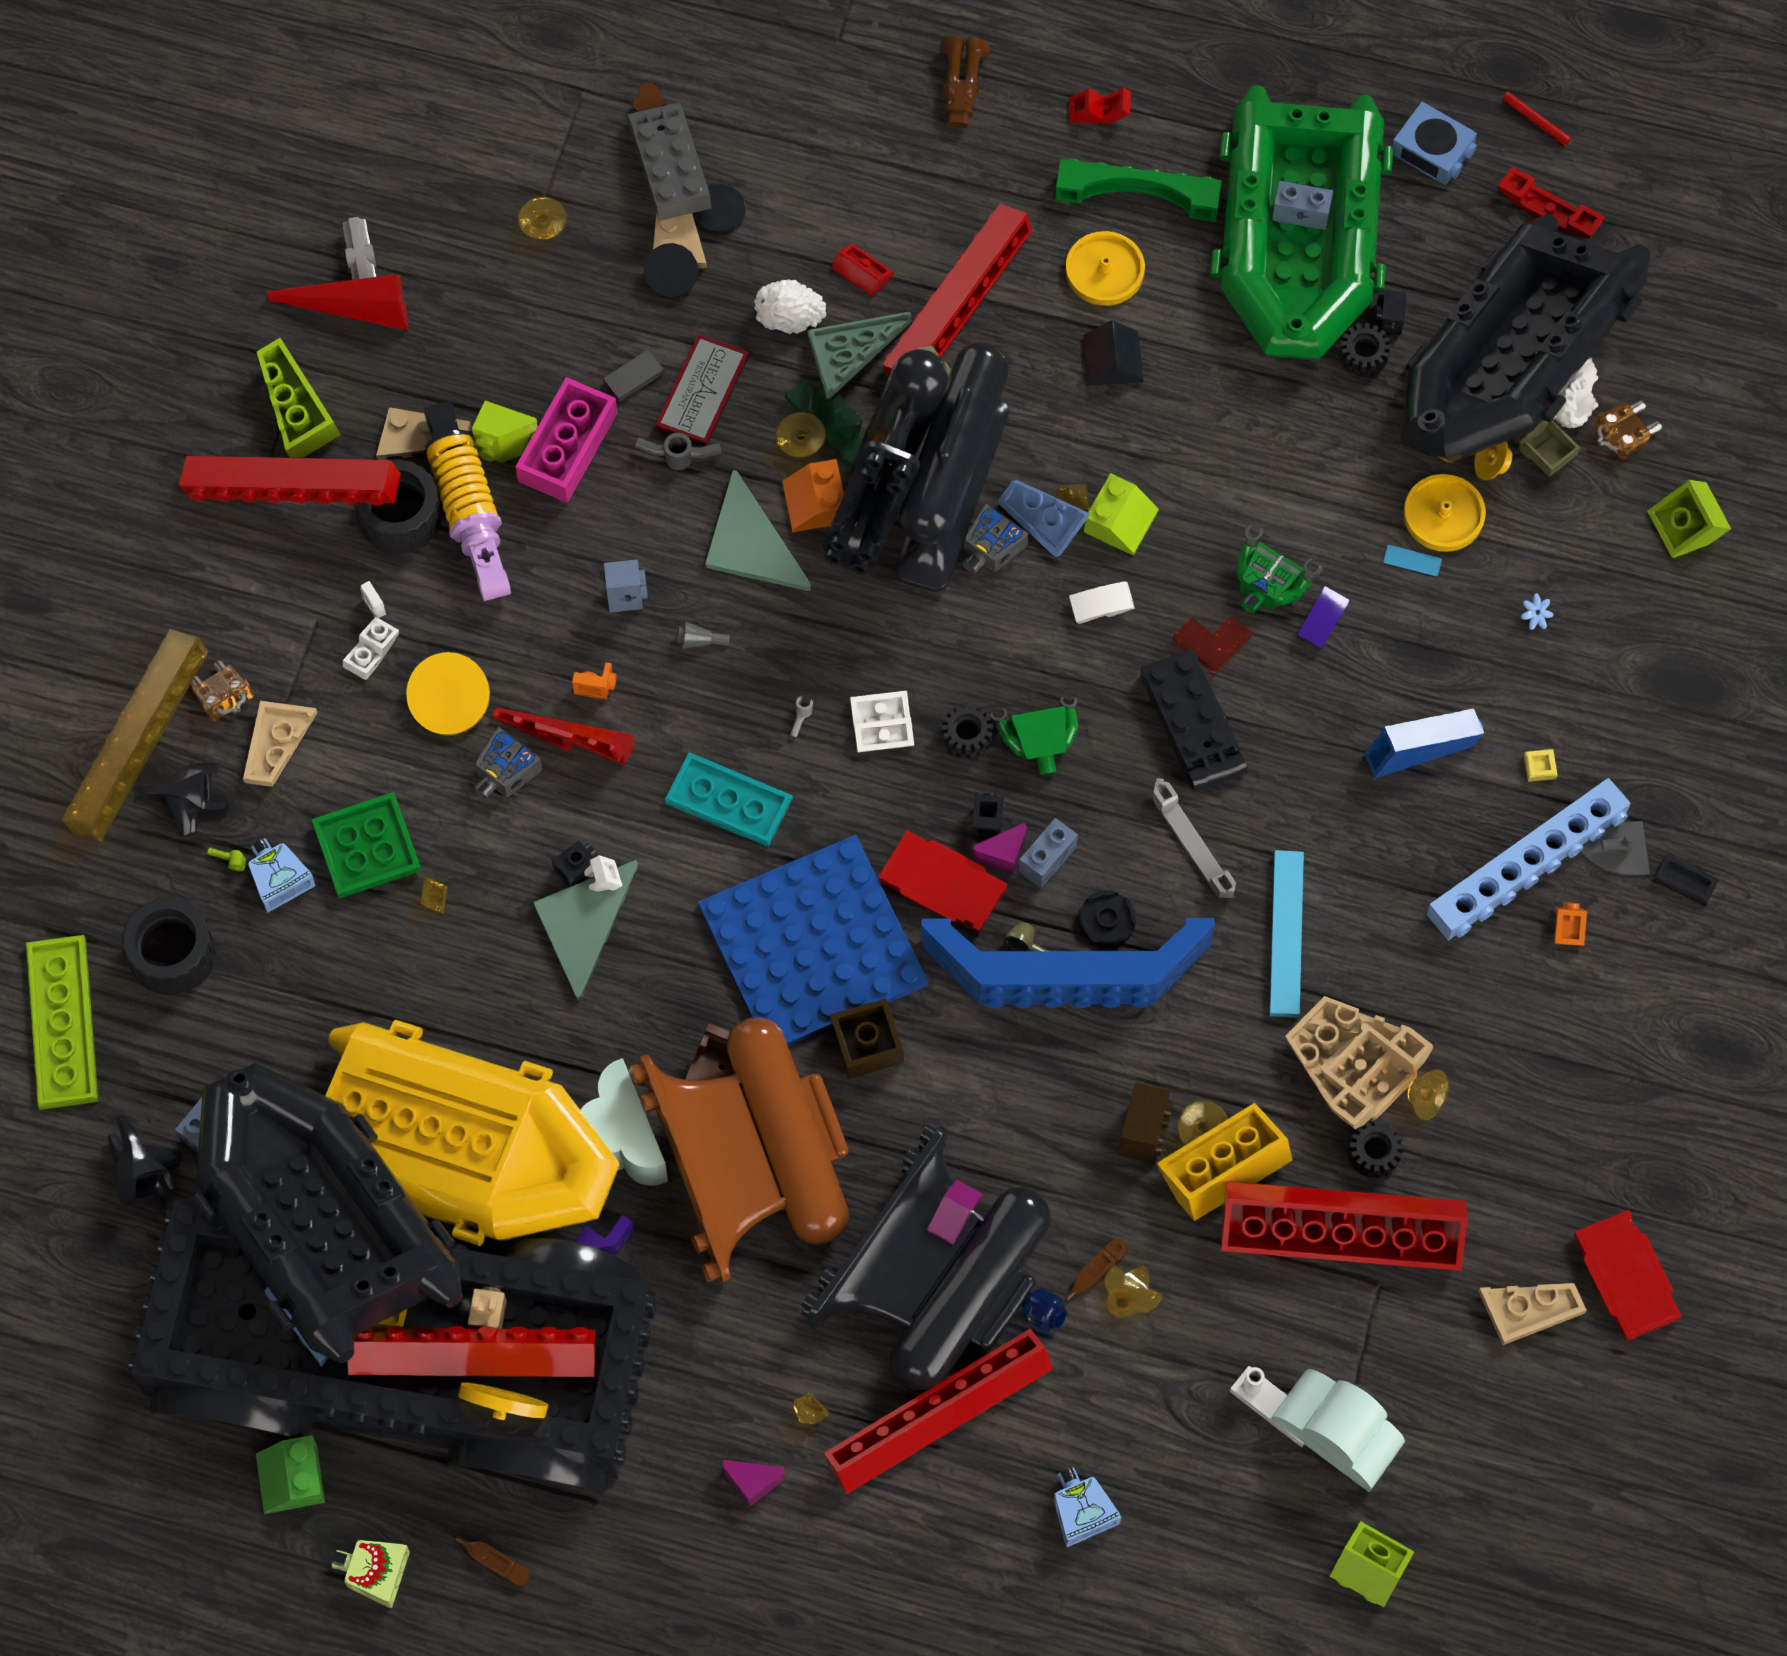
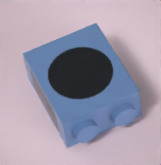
(1434, 143)

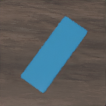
(1412, 560)

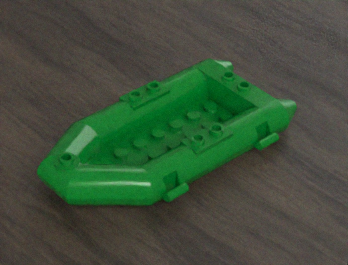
(1287, 280)

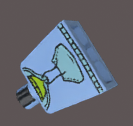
(278, 874)
(1083, 1508)

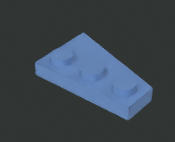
(1043, 516)

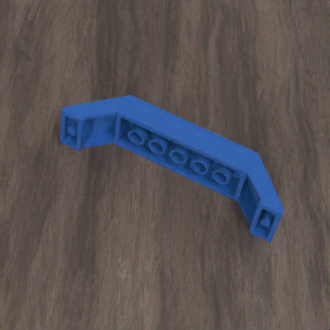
(1065, 976)

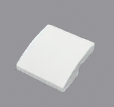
(882, 721)

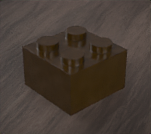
(867, 1038)
(1143, 1129)

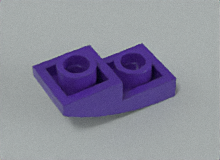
(1323, 617)

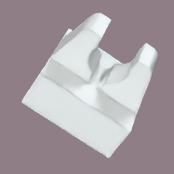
(605, 873)

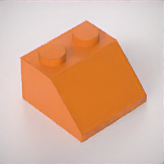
(813, 495)

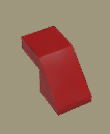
(1094, 108)

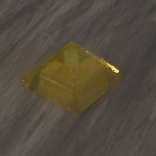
(1075, 495)
(433, 895)
(810, 1409)

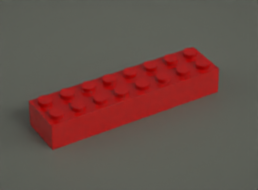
(1343, 1226)

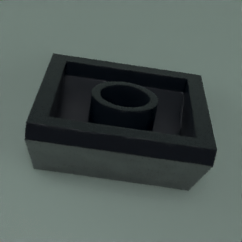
(1113, 355)

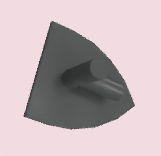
(1620, 850)

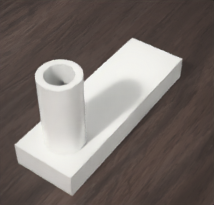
(1260, 1396)

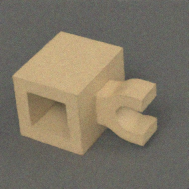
(487, 1308)

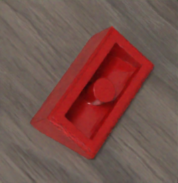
(861, 269)

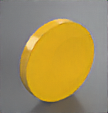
(1105, 268)
(1444, 512)
(448, 693)
(502, 1401)

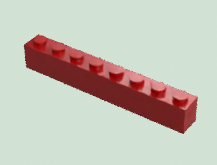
(965, 284)
(290, 480)
(474, 1352)
(938, 1411)

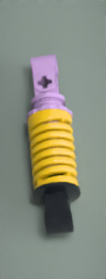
(465, 497)

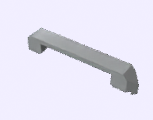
(1167, 803)

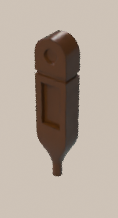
(1098, 1267)
(496, 1562)

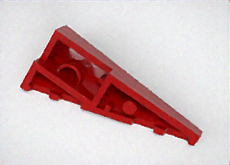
(366, 299)
(563, 734)

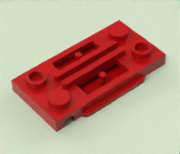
(943, 881)
(1627, 1275)

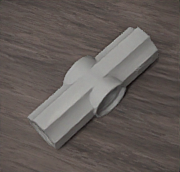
(359, 250)

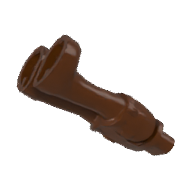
(961, 95)

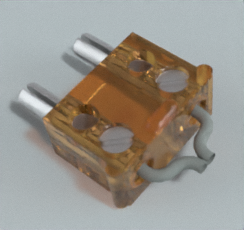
(1624, 429)
(222, 692)

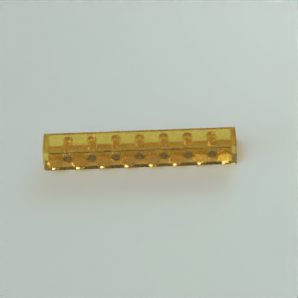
(135, 735)

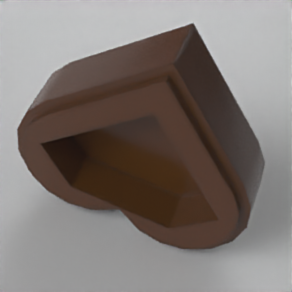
(647, 98)

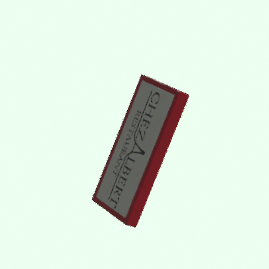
(702, 390)

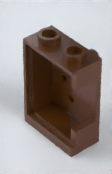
(711, 1056)

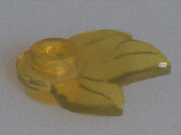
(1131, 1288)

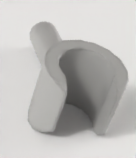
(802, 712)

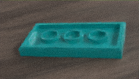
(728, 799)

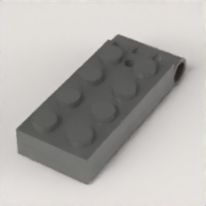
(669, 161)

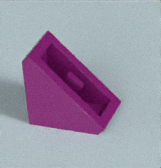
(1002, 850)
(954, 1212)
(752, 1479)

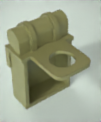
(1547, 447)

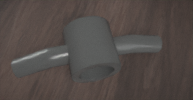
(674, 442)

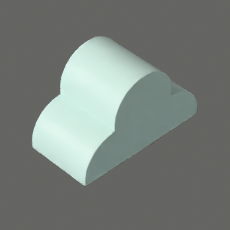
(624, 1126)
(1340, 1426)

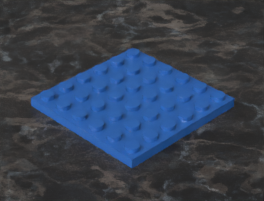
(813, 940)

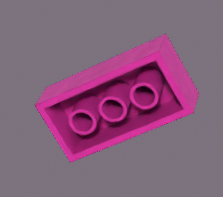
(566, 440)

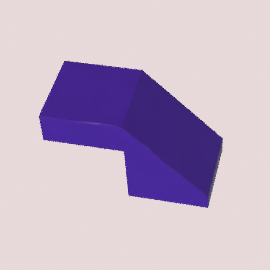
(613, 1241)

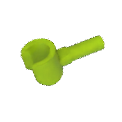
(236, 859)

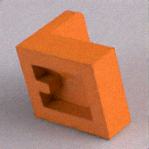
(595, 686)
(1570, 924)

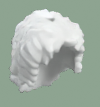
(789, 306)
(1579, 398)

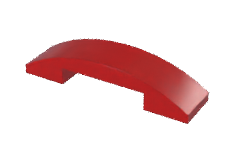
(1537, 202)

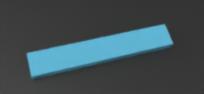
(1286, 934)

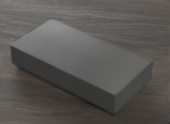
(633, 376)

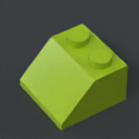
(502, 432)
(1120, 515)
(1689, 518)
(1371, 1564)

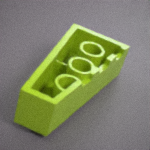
(298, 410)

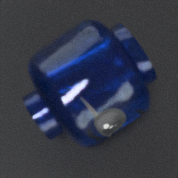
(1044, 1310)

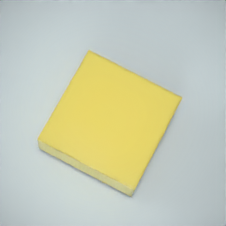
(1540, 765)

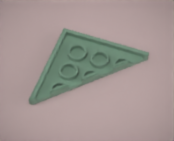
(848, 347)
(749, 544)
(580, 924)

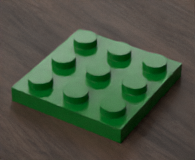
(366, 845)

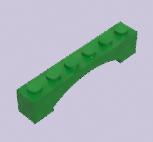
(1084, 179)

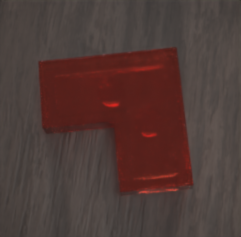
(1216, 648)

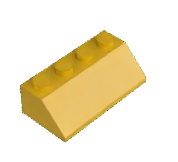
(1235, 1151)

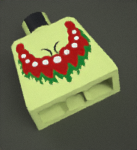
(374, 1569)

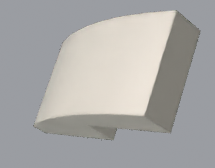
(1101, 601)
(371, 648)

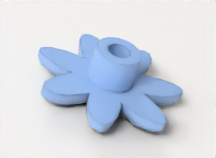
(1537, 612)

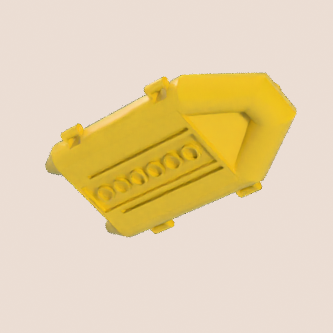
(473, 1135)

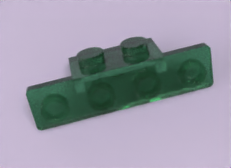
(839, 420)

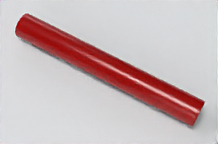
(1536, 119)

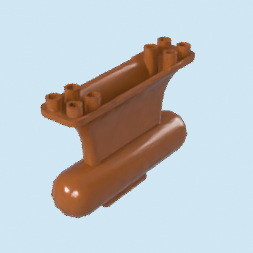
(751, 1143)

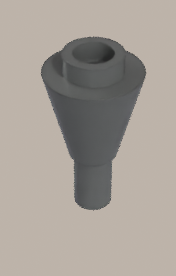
(695, 636)

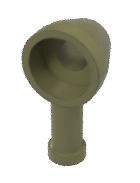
(1022, 938)

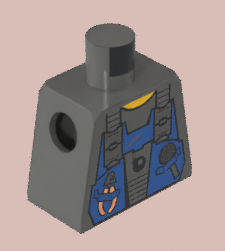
(992, 541)
(505, 766)

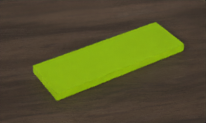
(62, 1022)

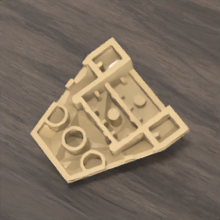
(1357, 1059)

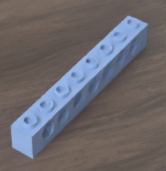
(1603, 798)

